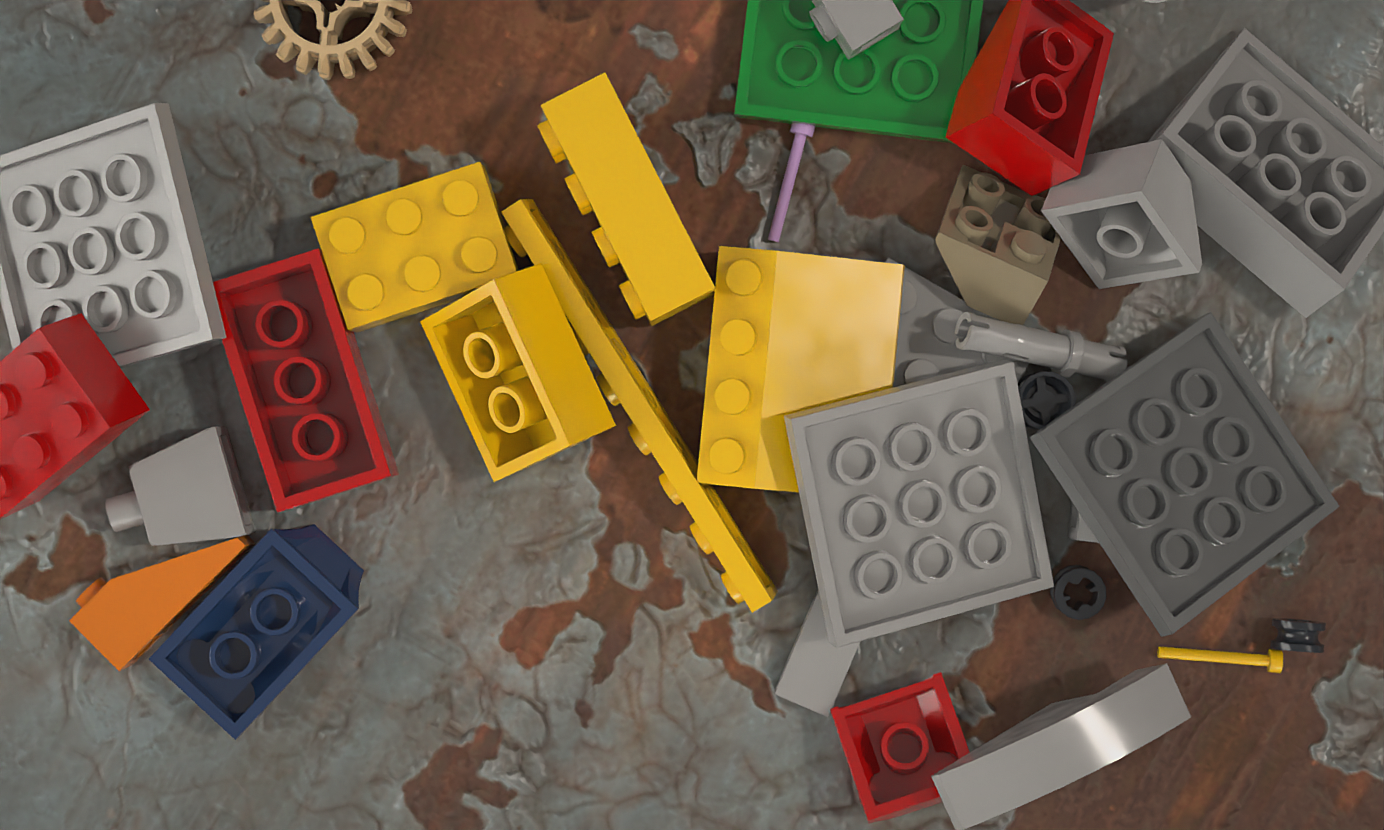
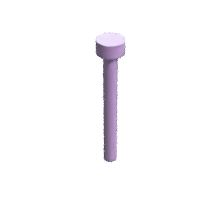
(801, 132)

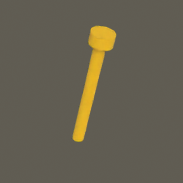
(1272, 660)

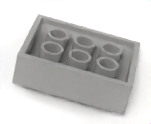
(1278, 174)

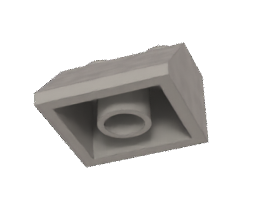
(1128, 216)

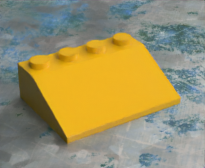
(785, 341)

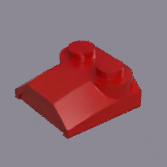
(898, 745)

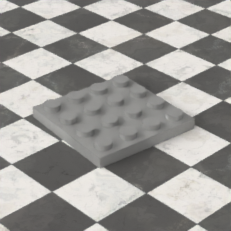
(108, 233)
(919, 501)

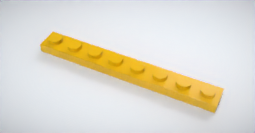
(651, 425)

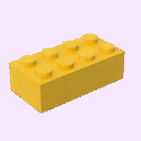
(628, 200)

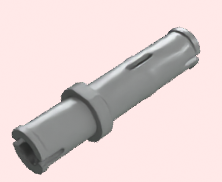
(1062, 352)

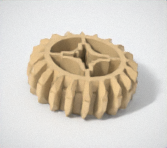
(331, 30)

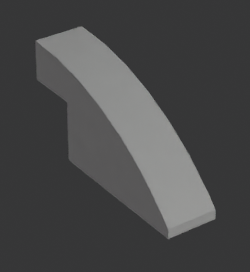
(1060, 746)

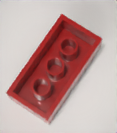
(302, 382)

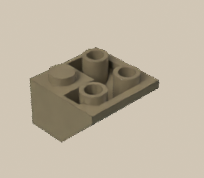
(996, 245)

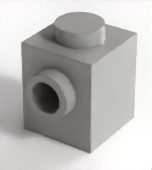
(855, 22)

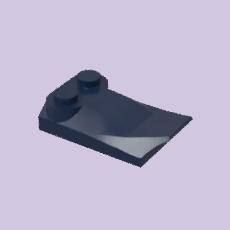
(262, 625)

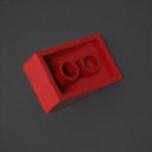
(1033, 93)

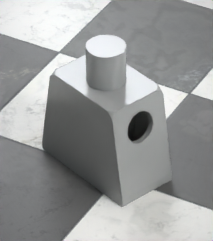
(186, 493)

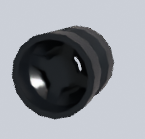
(1051, 398)

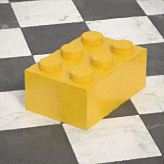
(414, 247)
(517, 371)

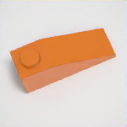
(138, 608)

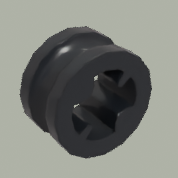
(1081, 609)
(1298, 635)

